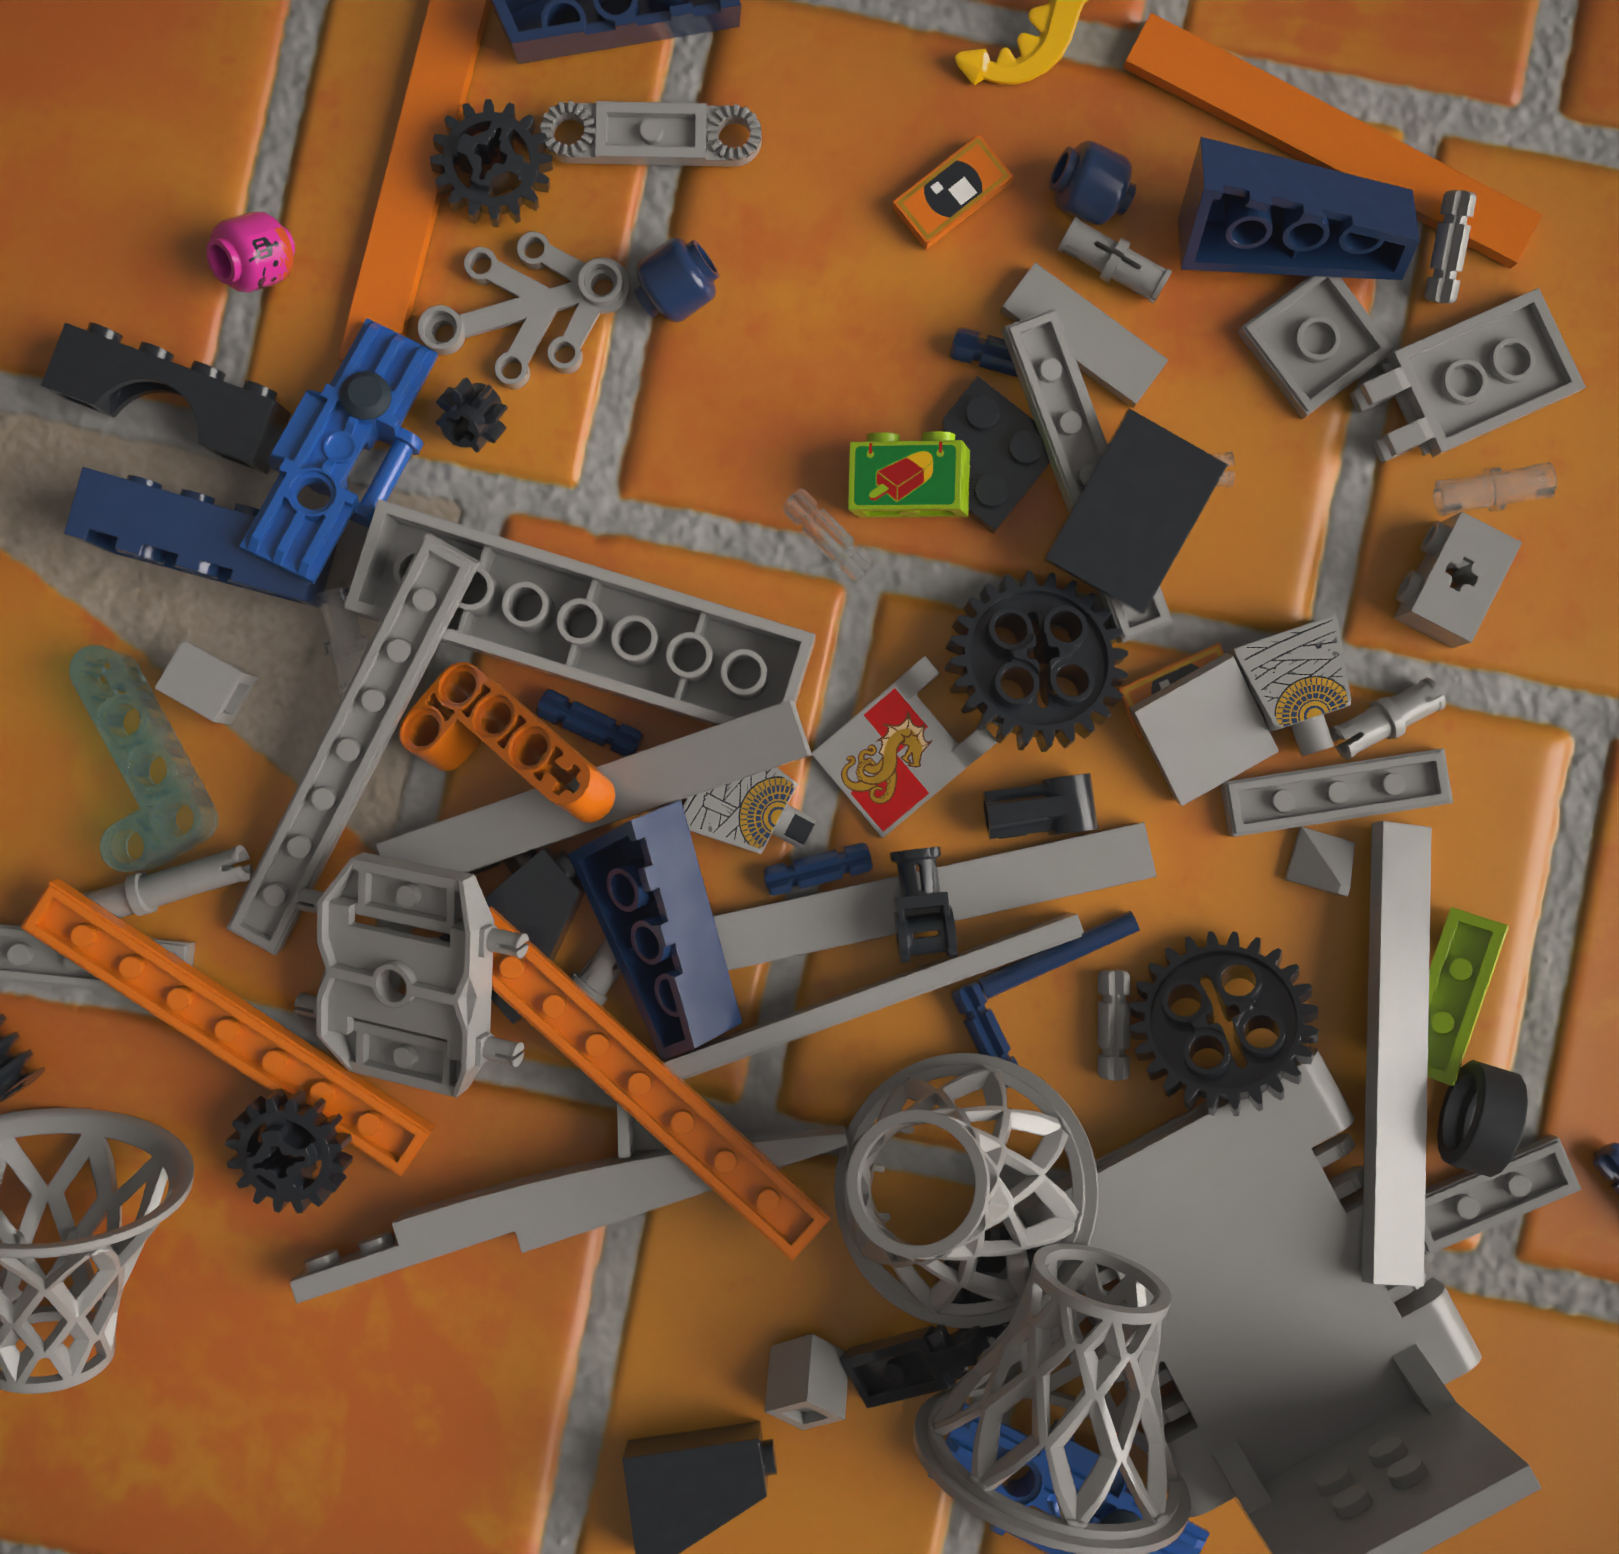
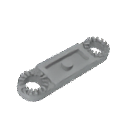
(652, 133)

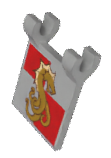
(897, 752)

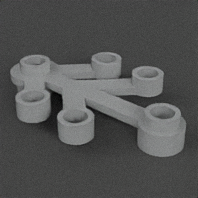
(534, 306)

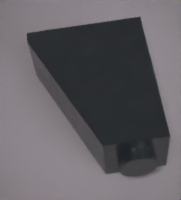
(538, 902)
(694, 1483)

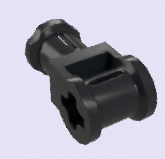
(922, 909)

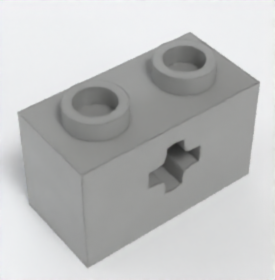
(1480, 565)

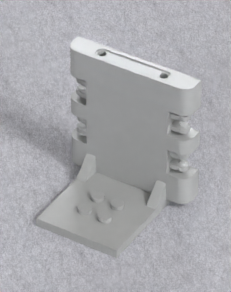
(1288, 1370)

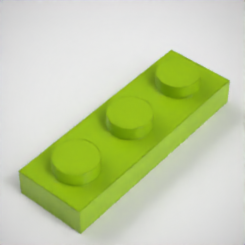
(1458, 988)

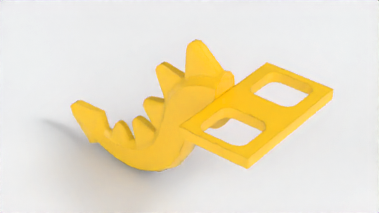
(1038, 53)

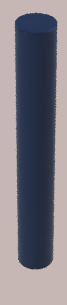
(1059, 955)

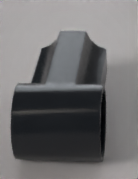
(1053, 806)

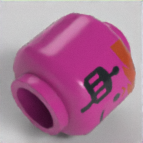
(250, 252)

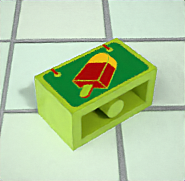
(909, 476)

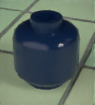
(1092, 183)
(676, 280)

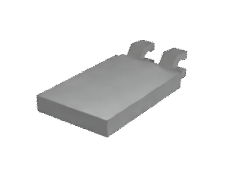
(1473, 378)

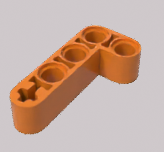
(473, 708)

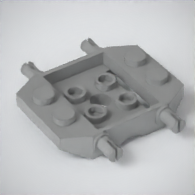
(442, 1025)

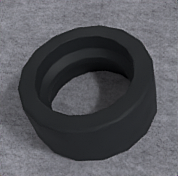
(1482, 1118)

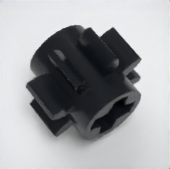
(471, 415)

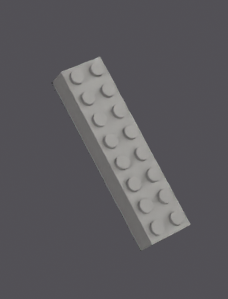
(592, 623)

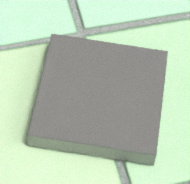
(1315, 342)
(1204, 729)

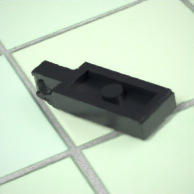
(912, 1363)

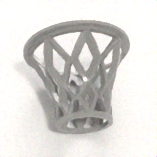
(874, 1244)
(111, 1251)
(1041, 1338)

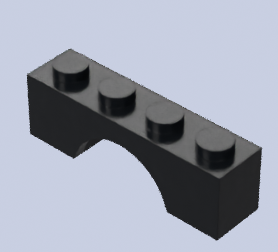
(106, 376)

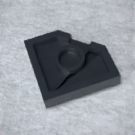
(1003, 451)

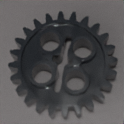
(988, 661)
(1270, 1005)

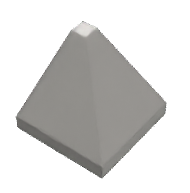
(1321, 862)

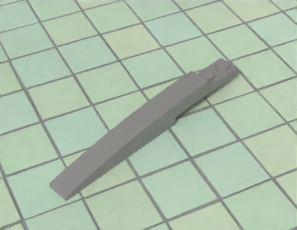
(541, 1208)

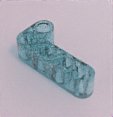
(134, 756)

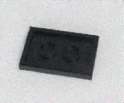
(1135, 511)

